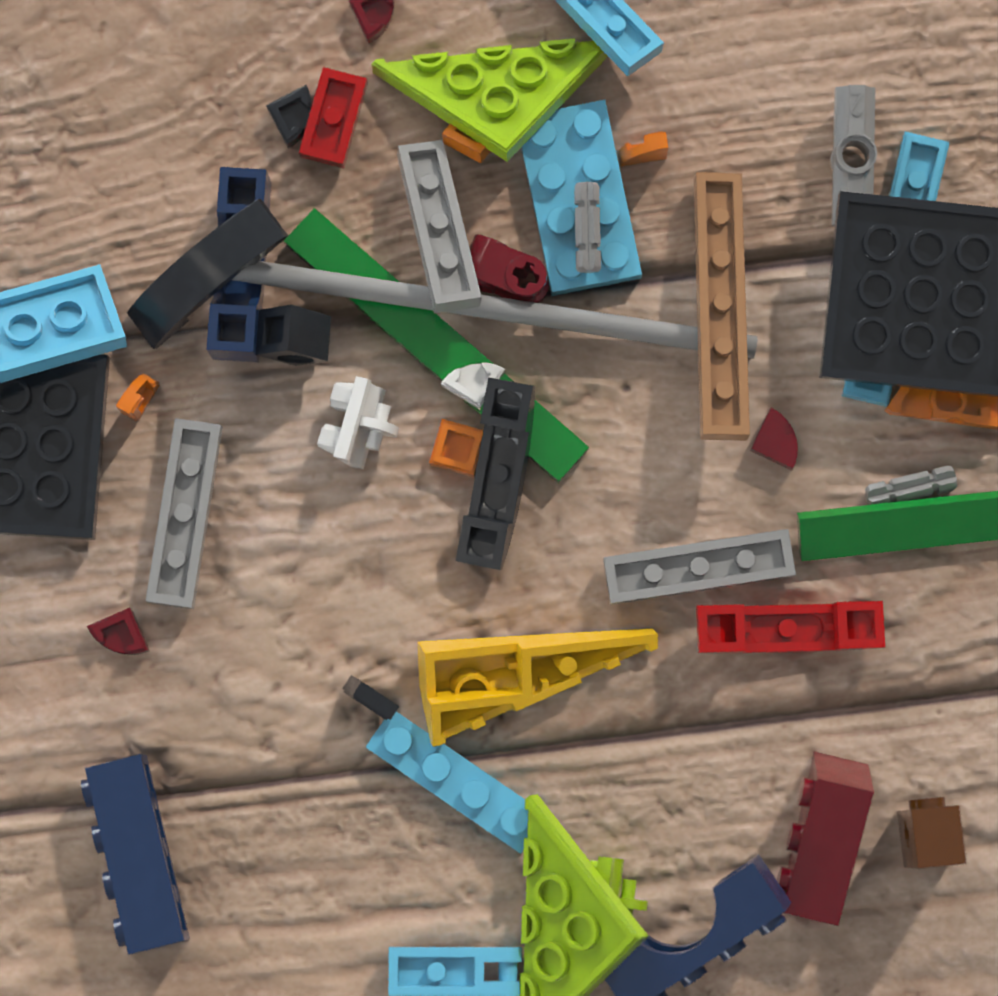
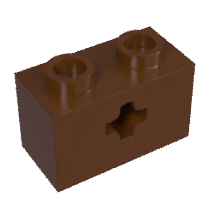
(931, 834)

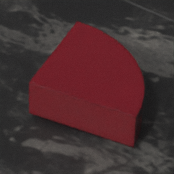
(372, 16)
(777, 440)
(120, 633)

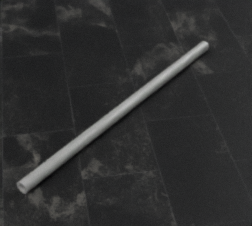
(490, 306)

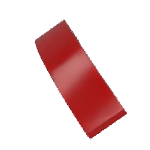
(790, 627)

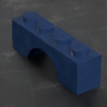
(237, 304)
(744, 902)

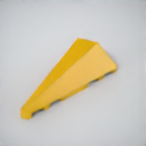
(484, 677)

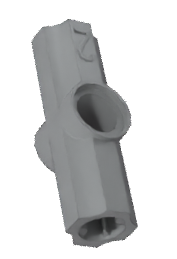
(856, 128)

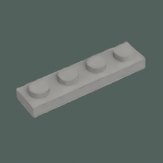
(438, 226)
(184, 513)
(699, 566)

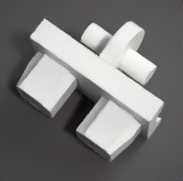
(362, 425)

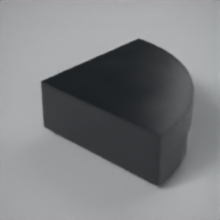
(291, 114)
(370, 698)

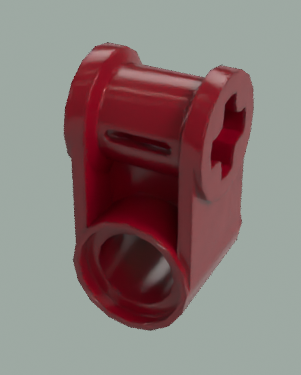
(500, 266)

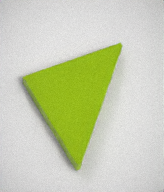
(498, 91)
(572, 919)

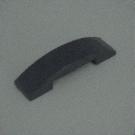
(204, 271)
(499, 474)

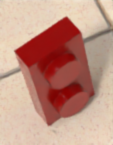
(333, 117)

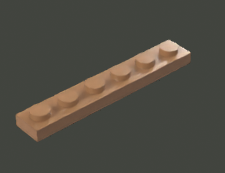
(721, 307)

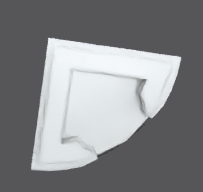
(471, 381)

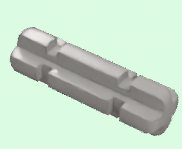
(587, 227)
(912, 486)

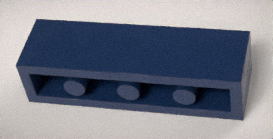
(136, 854)

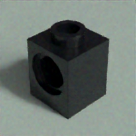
(293, 335)

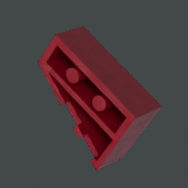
(826, 837)

